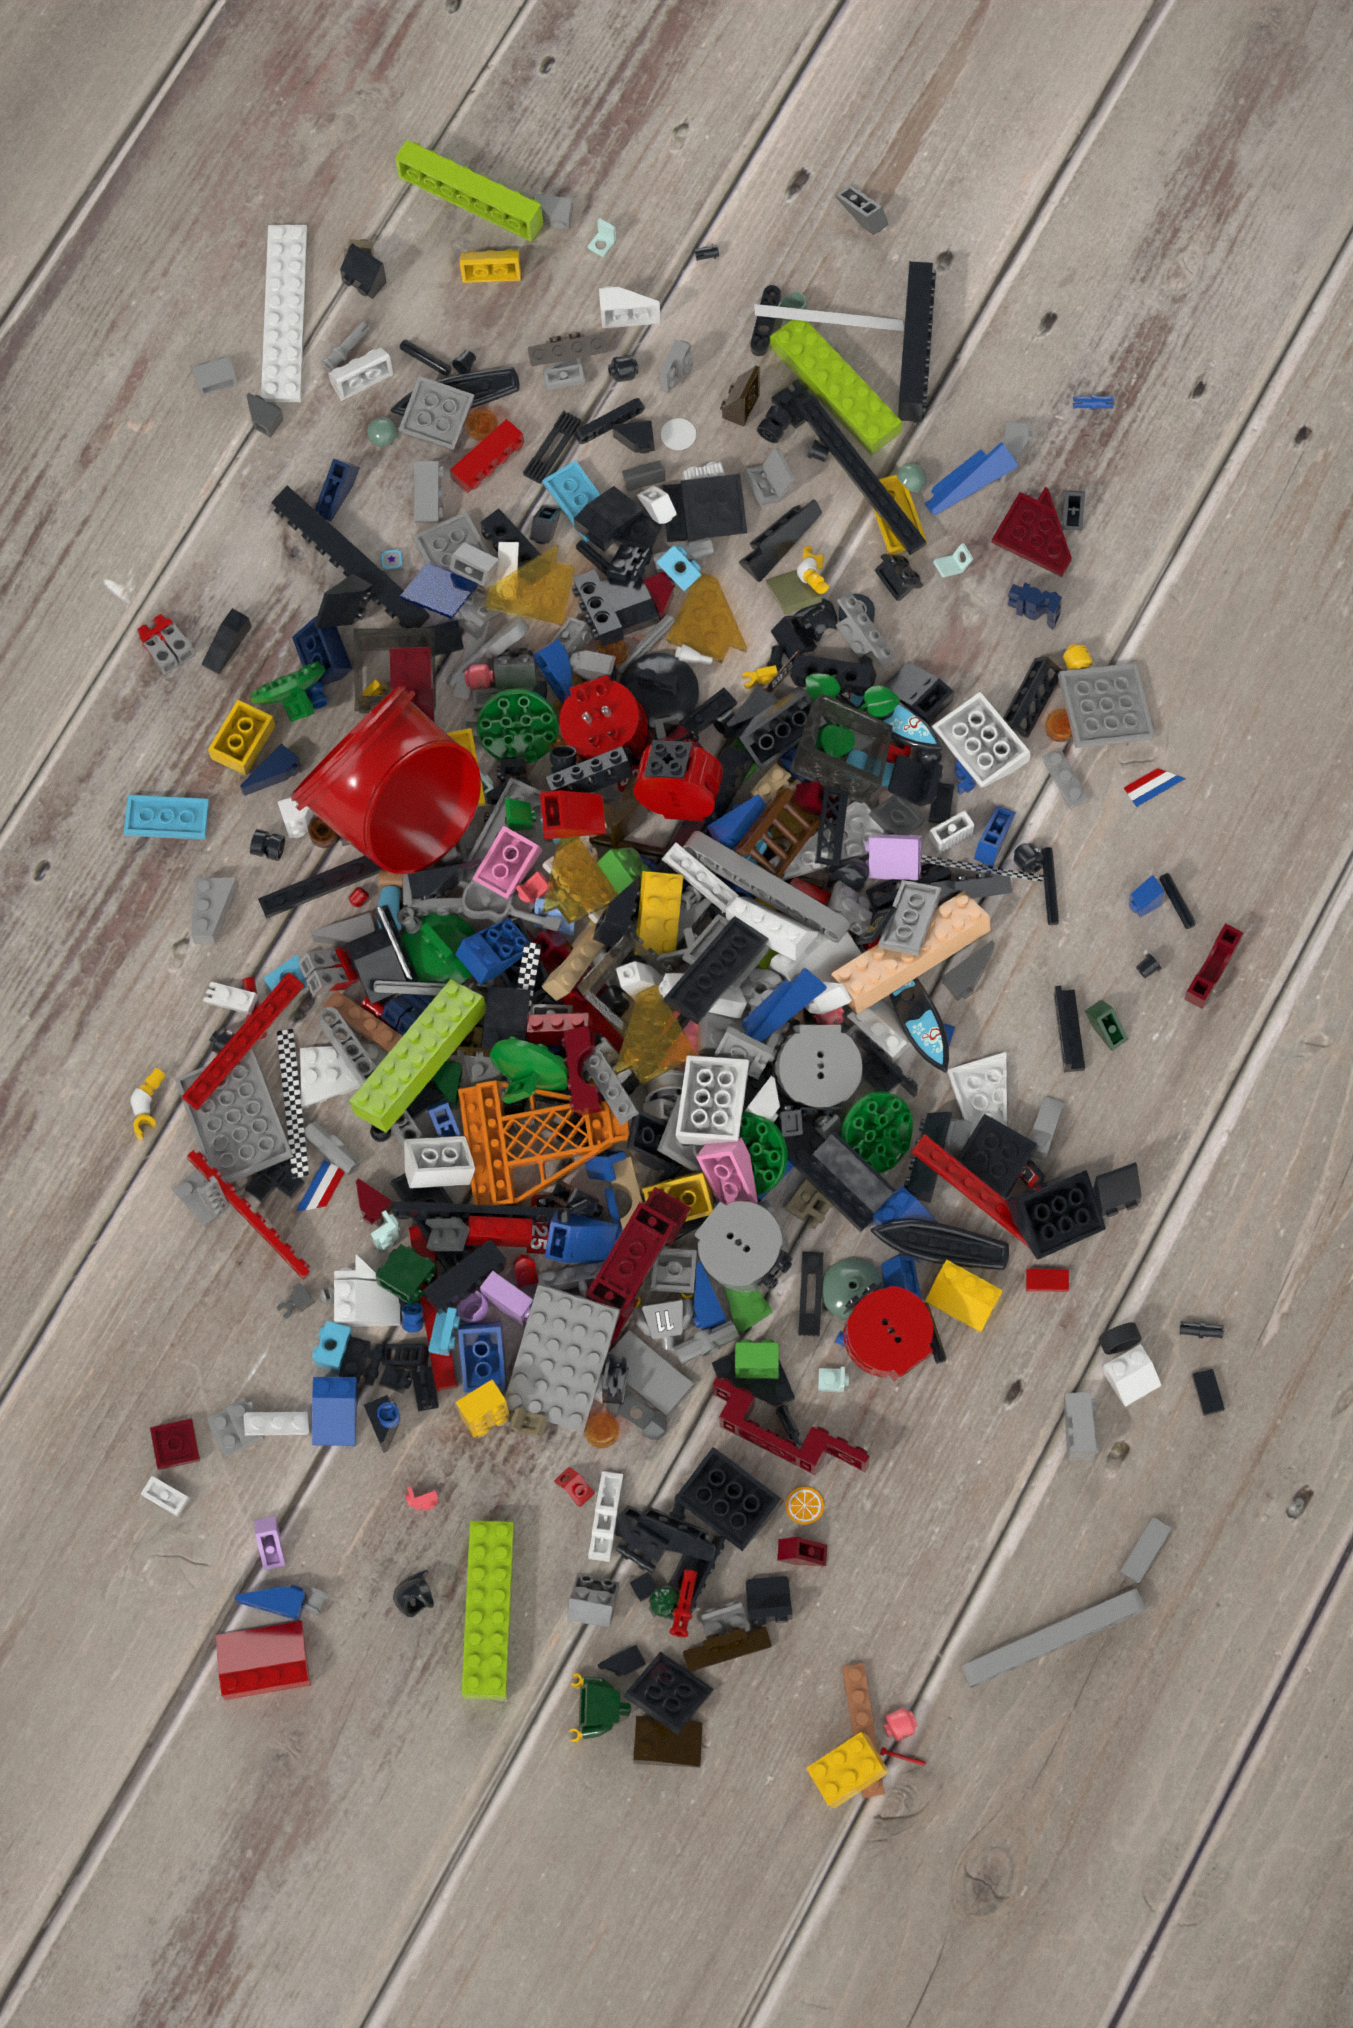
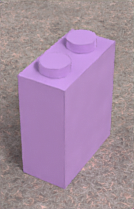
(894, 856)
(507, 1298)

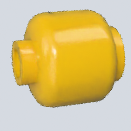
(1077, 657)

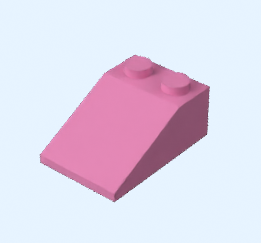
(507, 862)
(728, 1171)

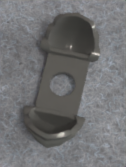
(651, 1422)

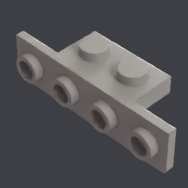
(861, 632)

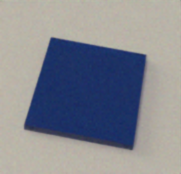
(439, 590)

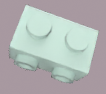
(387, 1234)

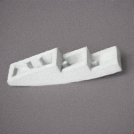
(605, 1516)

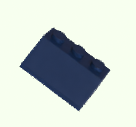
(323, 646)

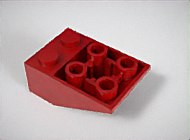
(571, 814)

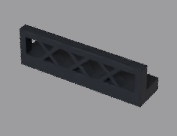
(1027, 691)
(836, 827)
(888, 899)
(1069, 1030)

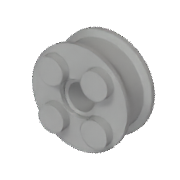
(757, 982)
(665, 1086)

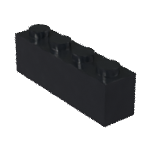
(464, 1277)

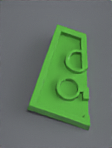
(747, 1308)

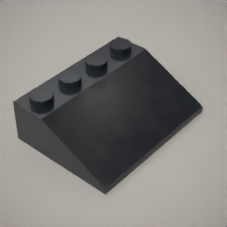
(1057, 1213)
(728, 1499)

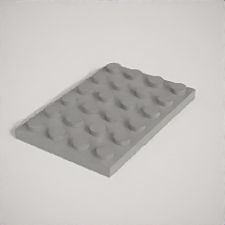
(498, 819)
(238, 1122)
(561, 1357)

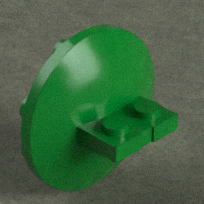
(291, 691)
(517, 725)
(435, 948)
(528, 1068)
(879, 1129)
(766, 1150)

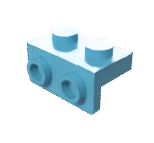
(443, 1332)

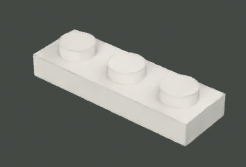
(276, 1423)

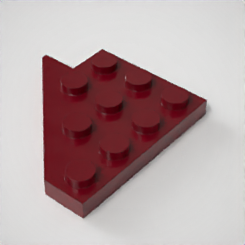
(1035, 533)

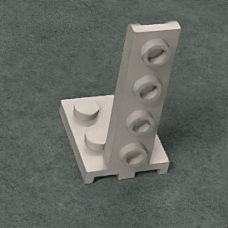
(441, 906)
(740, 1046)
(599, 1067)
(202, 1197)

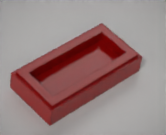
(1047, 1280)

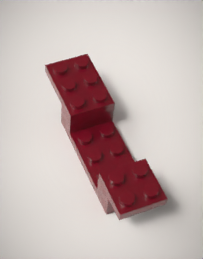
(414, 670)
(636, 1253)
(815, 1446)

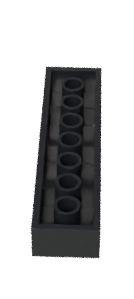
(917, 341)

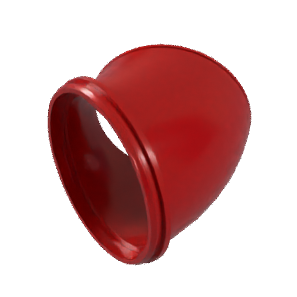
(395, 787)

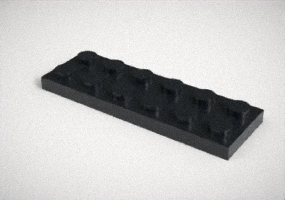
(715, 970)
(437, 1194)

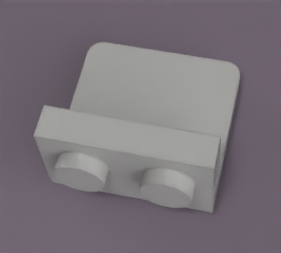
(771, 479)
(473, 615)
(675, 958)

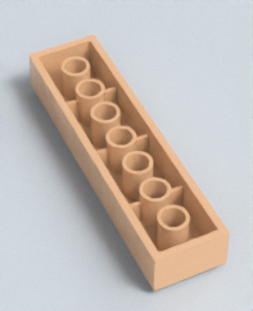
(884, 971)

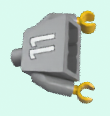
(664, 1318)

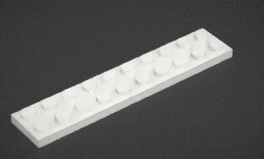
(284, 313)

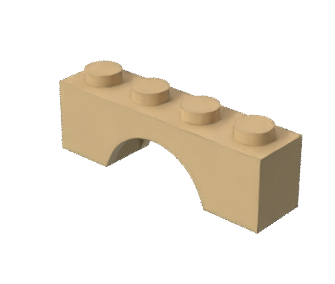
(569, 972)
(626, 1181)

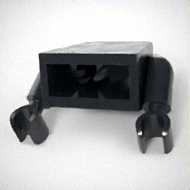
(572, 1198)

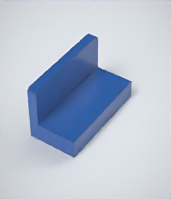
(602, 1165)
(901, 1273)

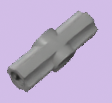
(695, 550)
(331, 1148)
(706, 1342)

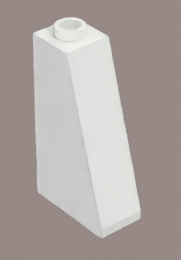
(637, 977)
(730, 1003)

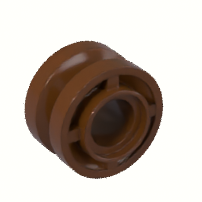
(321, 840)

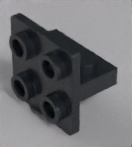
(897, 575)

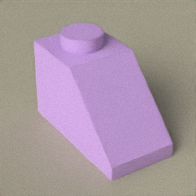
(269, 1542)

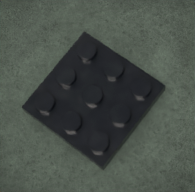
(713, 507)
(997, 1155)
(668, 1693)

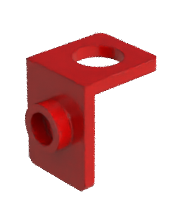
(575, 1486)

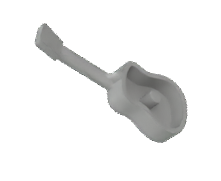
(494, 646)
(484, 903)

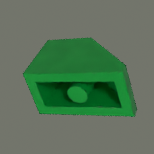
(519, 815)

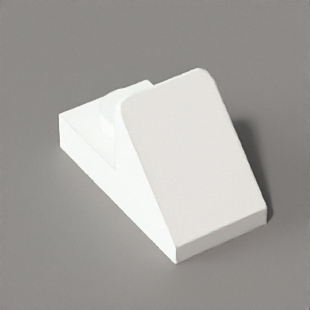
(362, 1272)

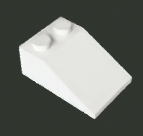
(626, 308)
(364, 1304)

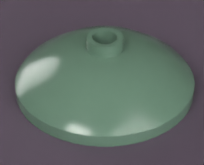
(837, 1280)

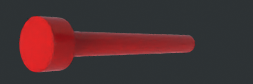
(883, 1751)

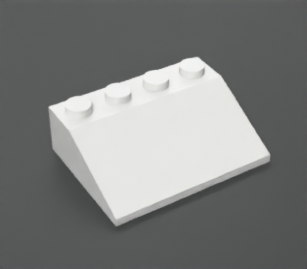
(982, 741)
(819, 958)
(712, 1100)

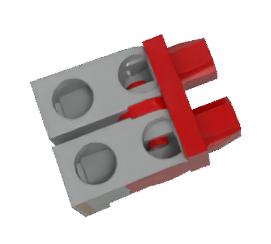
(161, 637)
(327, 971)

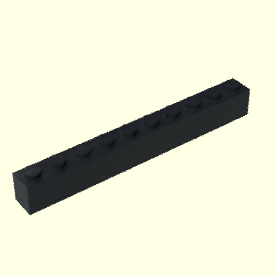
(348, 557)
(735, 765)

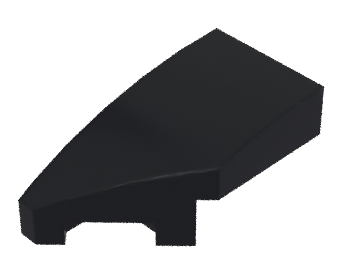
(624, 1662)

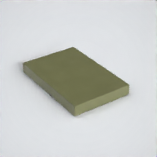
(791, 592)

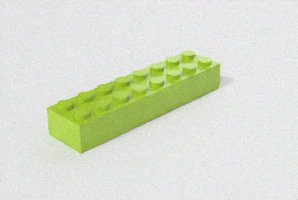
(469, 190)
(836, 385)
(418, 1055)
(488, 1610)

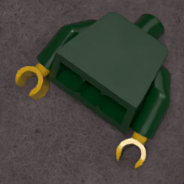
(598, 1707)

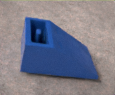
(492, 950)
(580, 1240)

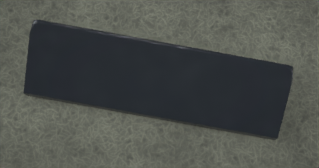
(388, 923)

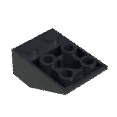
(921, 691)
(616, 917)

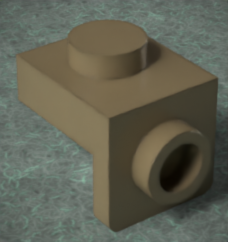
(364, 244)
(529, 1423)

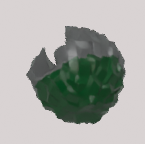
(663, 1602)

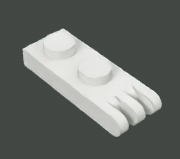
(231, 998)

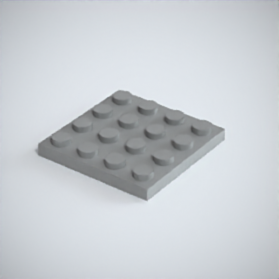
(1106, 705)

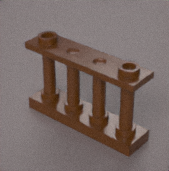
(759, 831)

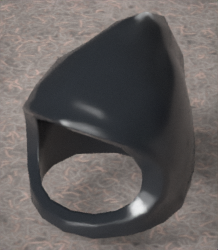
(818, 618)
(851, 873)
(416, 1588)

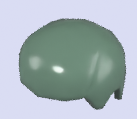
(796, 301)
(382, 432)
(912, 477)

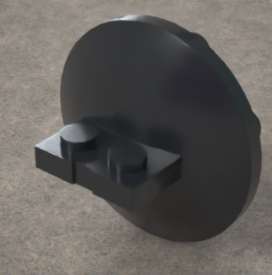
(662, 686)

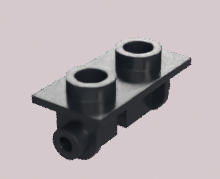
(424, 1388)

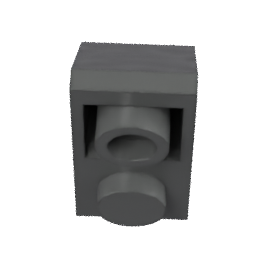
(264, 416)
(826, 1124)

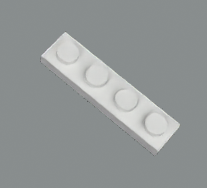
(699, 877)

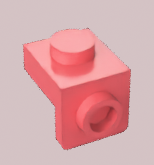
(533, 888)
(425, 1502)

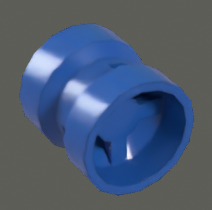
(317, 695)
(412, 1317)
(388, 1411)

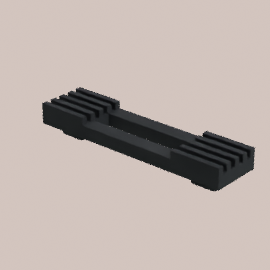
(536, 469)
(810, 1323)

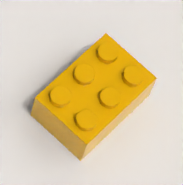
(241, 737)
(483, 1409)
(847, 1770)

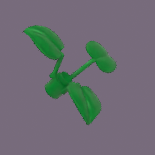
(836, 738)

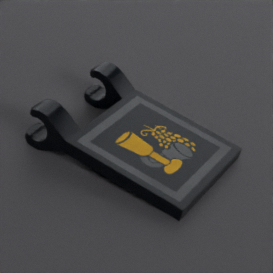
(878, 922)

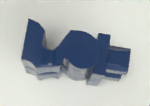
(1034, 603)
(410, 1004)

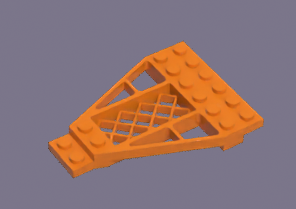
(489, 1146)

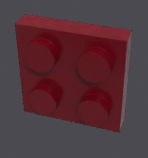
(175, 1444)

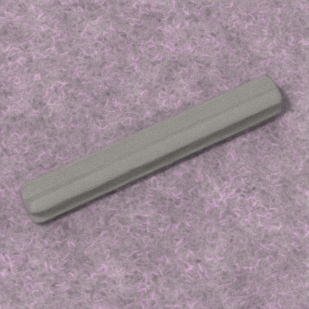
(647, 642)
(405, 987)

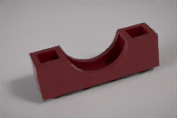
(556, 949)
(1214, 966)
(579, 1046)

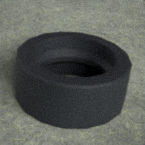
(1120, 1338)

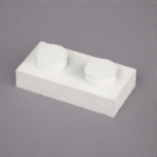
(164, 1496)

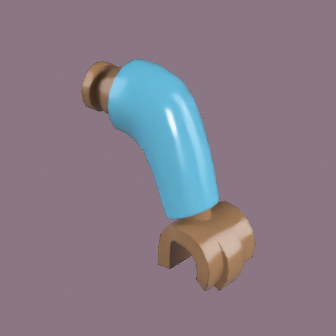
(390, 894)

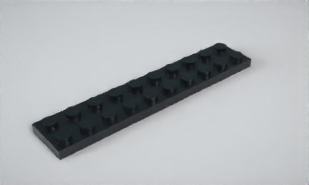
(800, 1150)

